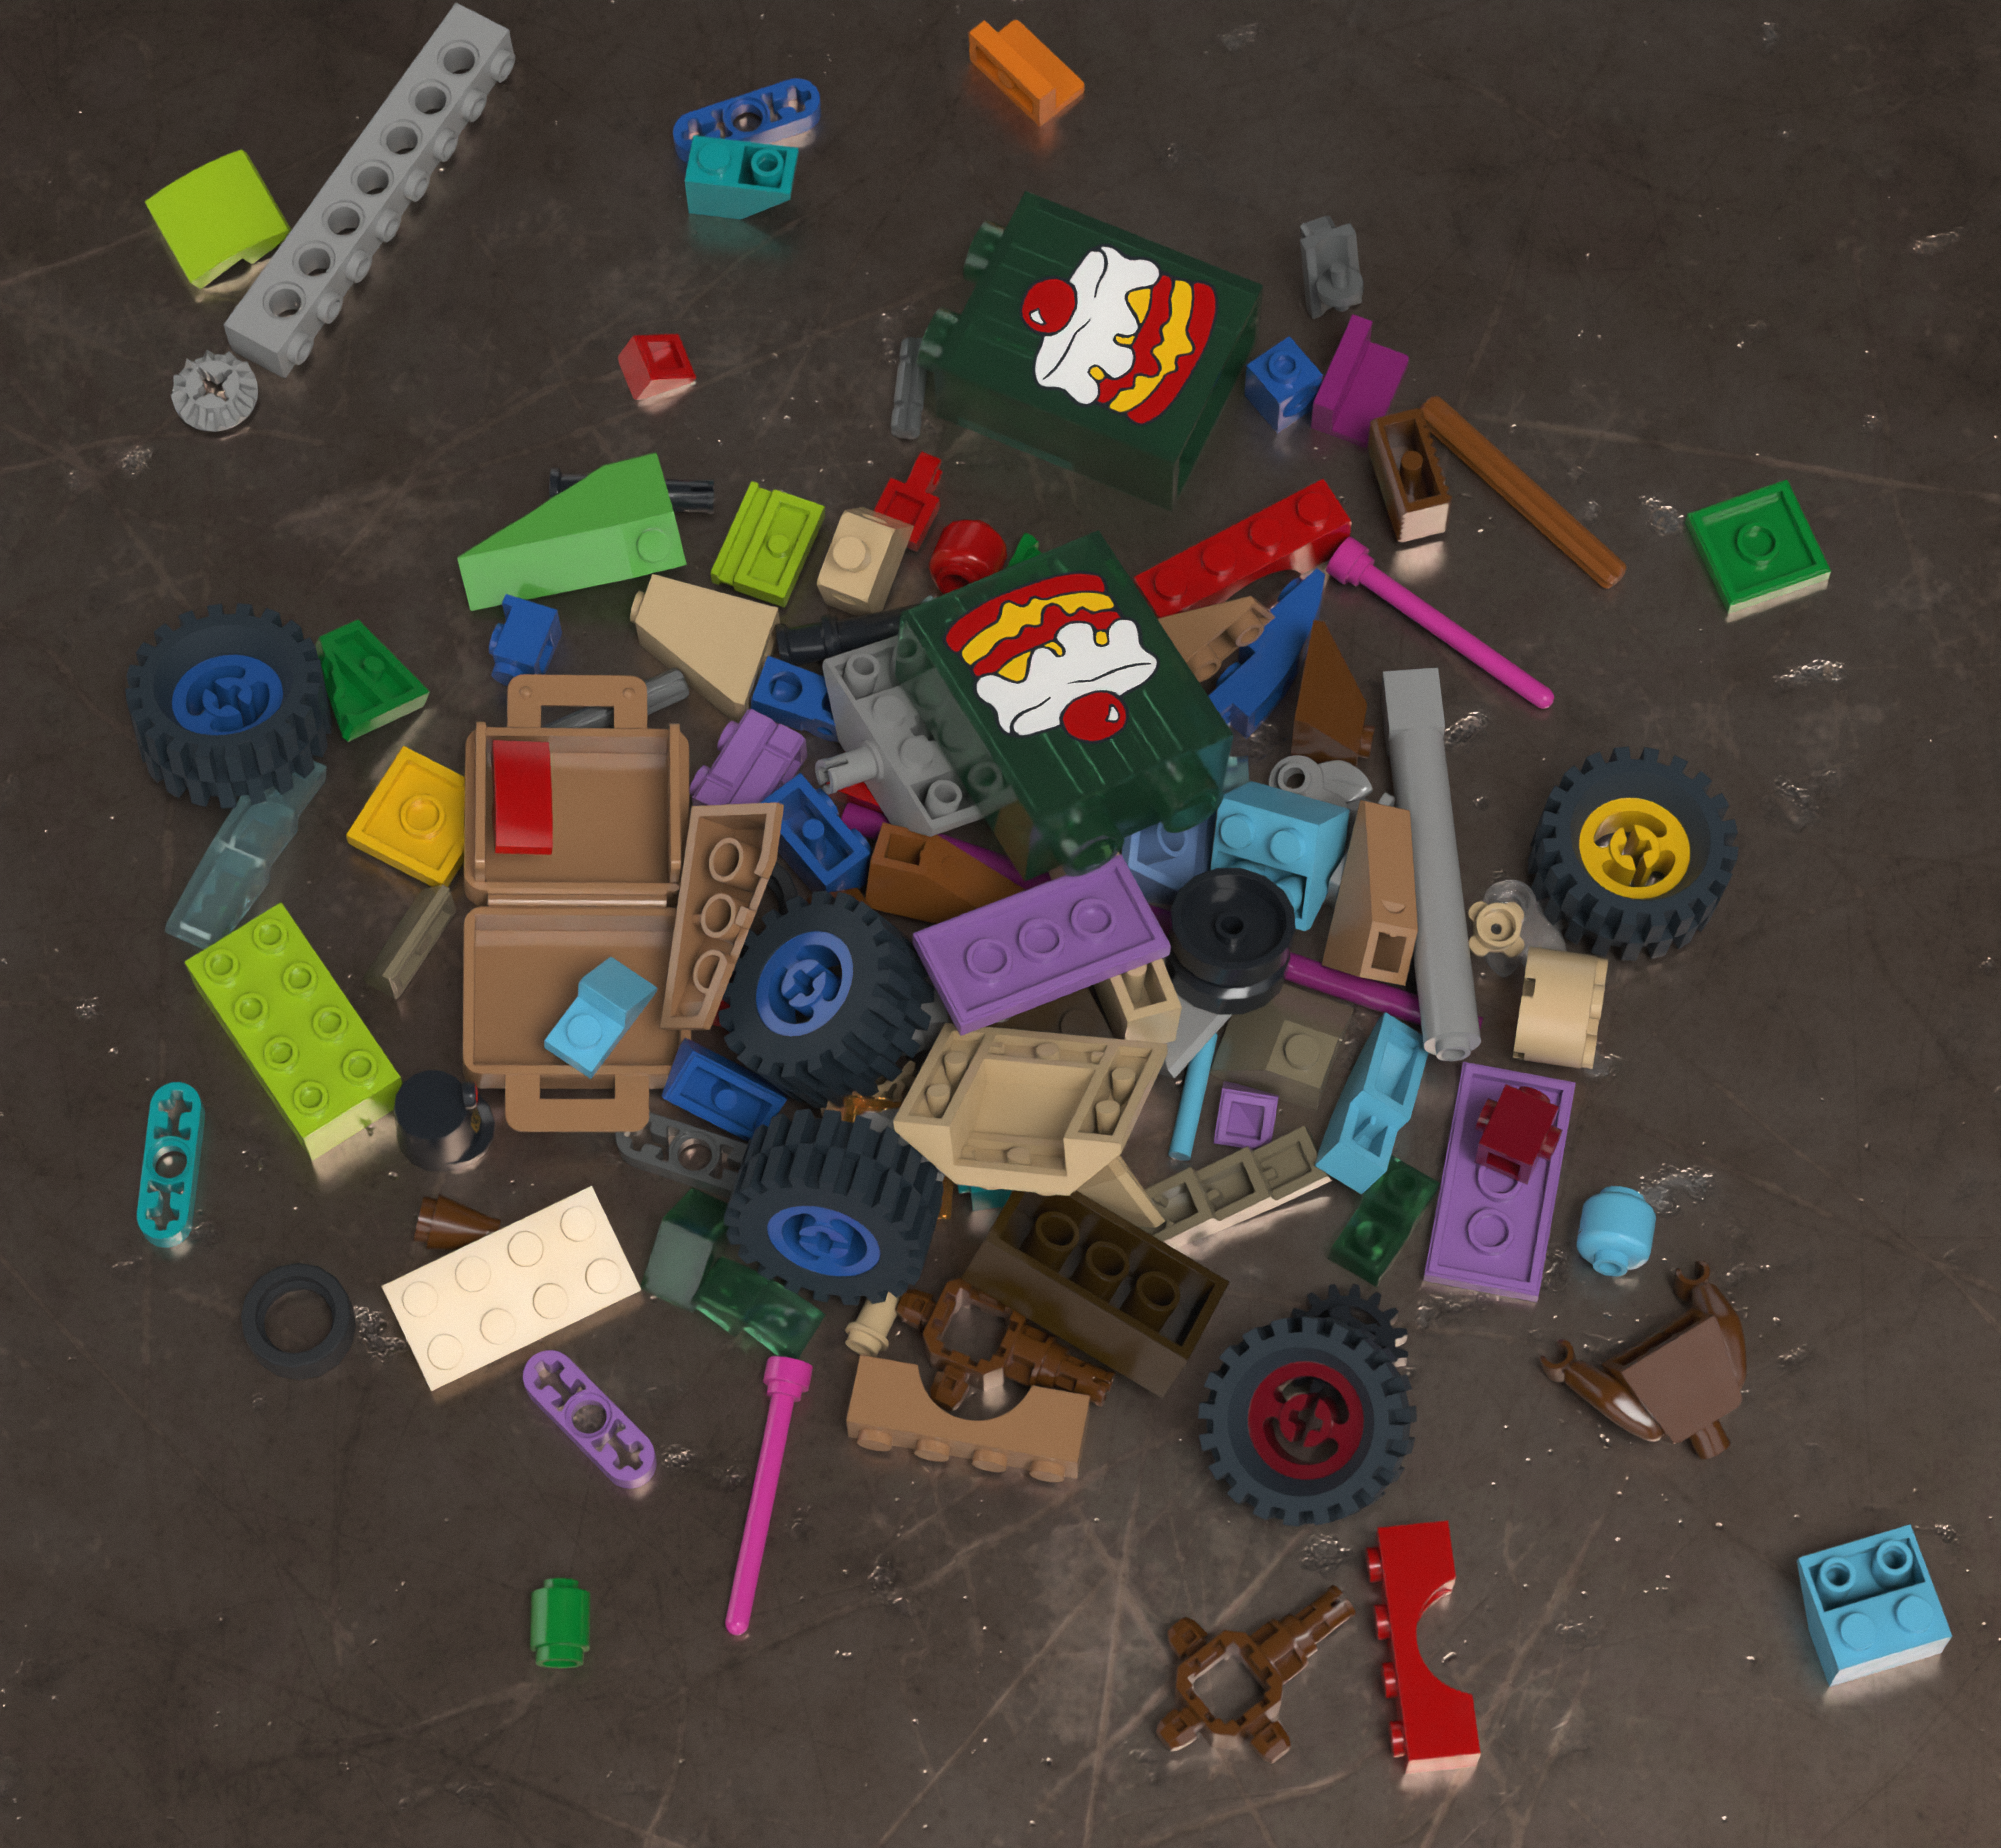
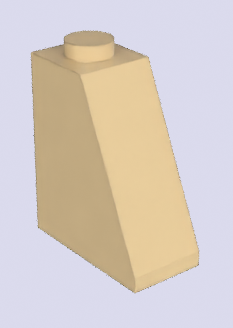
(709, 637)

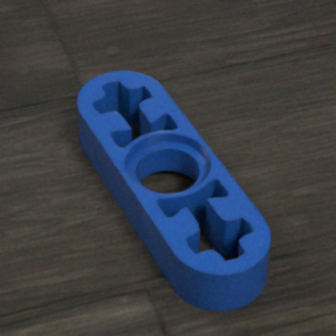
(756, 102)

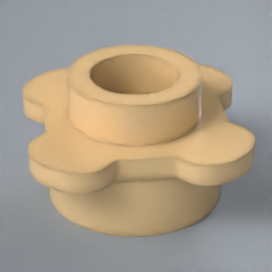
(1506, 916)

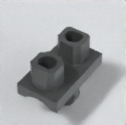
(1330, 266)

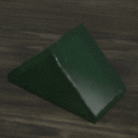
(686, 1248)

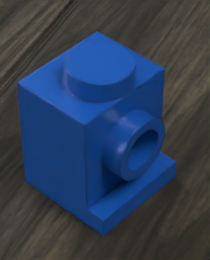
(525, 640)

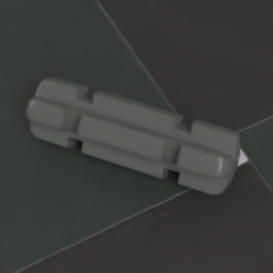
(908, 392)

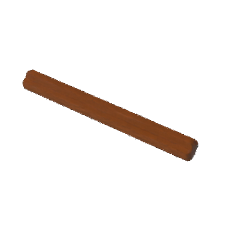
(1523, 493)

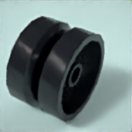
(1230, 941)

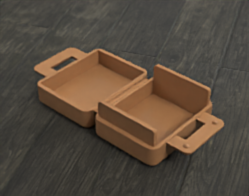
(562, 914)

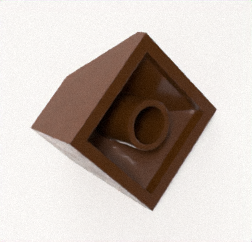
(1330, 706)

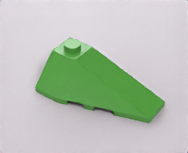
(590, 535)

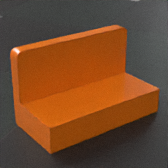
(1024, 69)

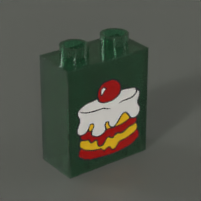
(1092, 348)
(1064, 708)

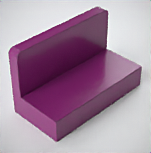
(1357, 385)

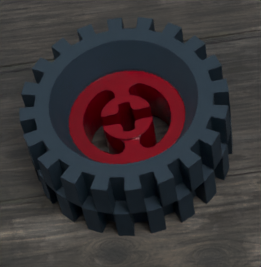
(1250, 1395)

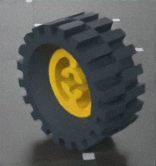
(1670, 831)

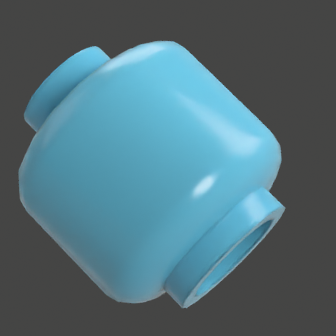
(1616, 1230)

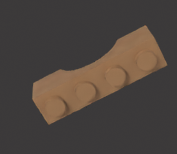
(1037, 1435)

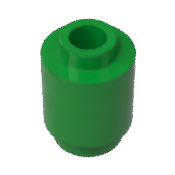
(560, 1623)

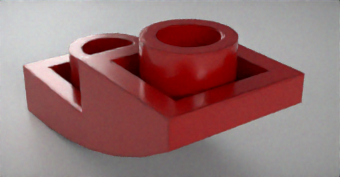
(522, 797)

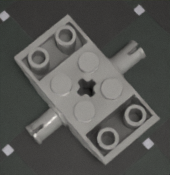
(889, 745)

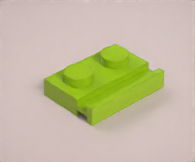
(768, 544)

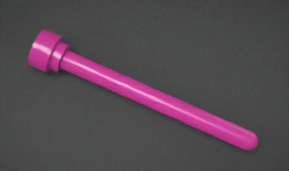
(1355, 566)
(786, 1382)

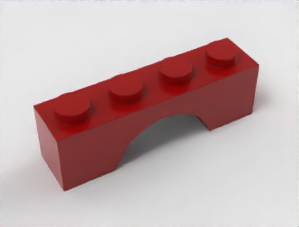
(1285, 536)
(1434, 1720)

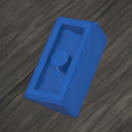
(721, 1091)

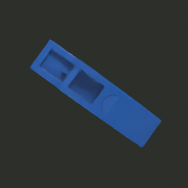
(1271, 663)

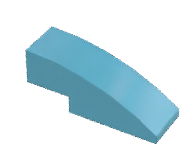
(1373, 1105)

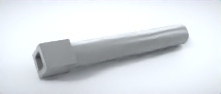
(1421, 784)

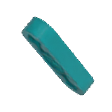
(182, 1205)

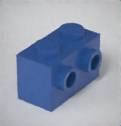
(818, 841)

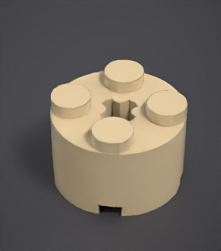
(1560, 1008)

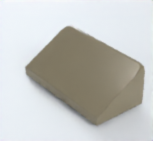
(411, 941)

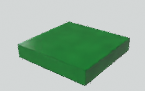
(1757, 546)

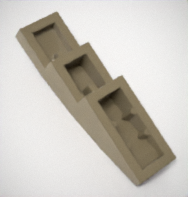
(1235, 1188)

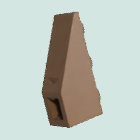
(1215, 632)
(1376, 900)

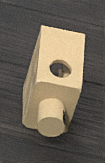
(863, 561)

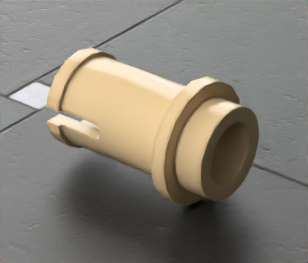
(871, 1327)

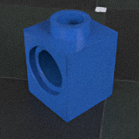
(1282, 384)

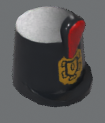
(442, 1121)

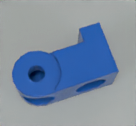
(794, 699)

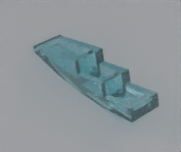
(240, 862)

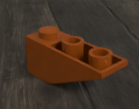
(929, 877)

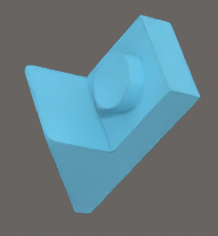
(600, 1016)

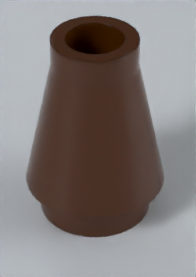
(451, 1225)

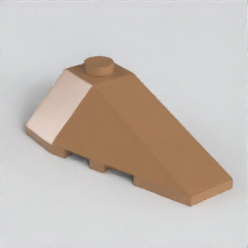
(721, 887)

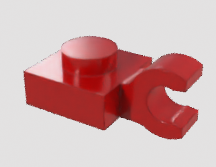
(913, 500)

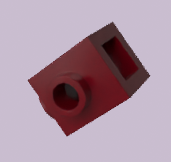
(1517, 1132)

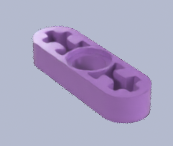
(629, 1438)

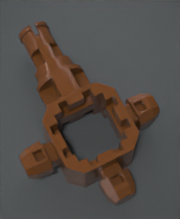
(1023, 1356)
(1270, 1655)

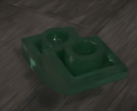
(1384, 1221)
(746, 1301)

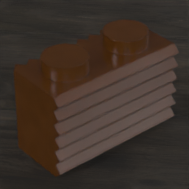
(1409, 475)

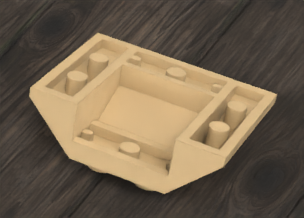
(1027, 1106)

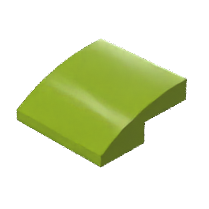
(218, 217)

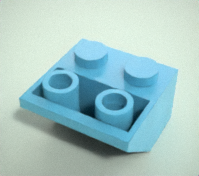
(1284, 838)
(1871, 1605)

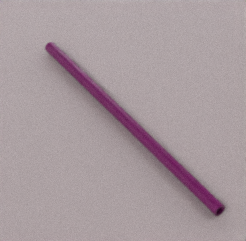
(1301, 969)

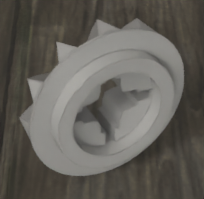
(212, 412)

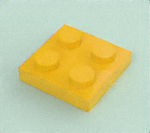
(415, 819)

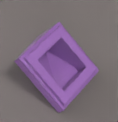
(1245, 1116)

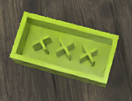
(296, 1030)

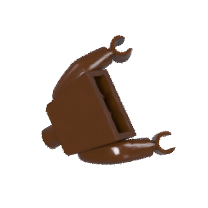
(1674, 1378)

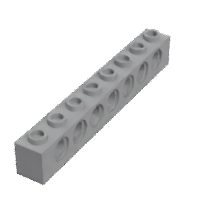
(458, 43)

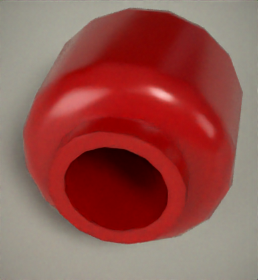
(966, 554)

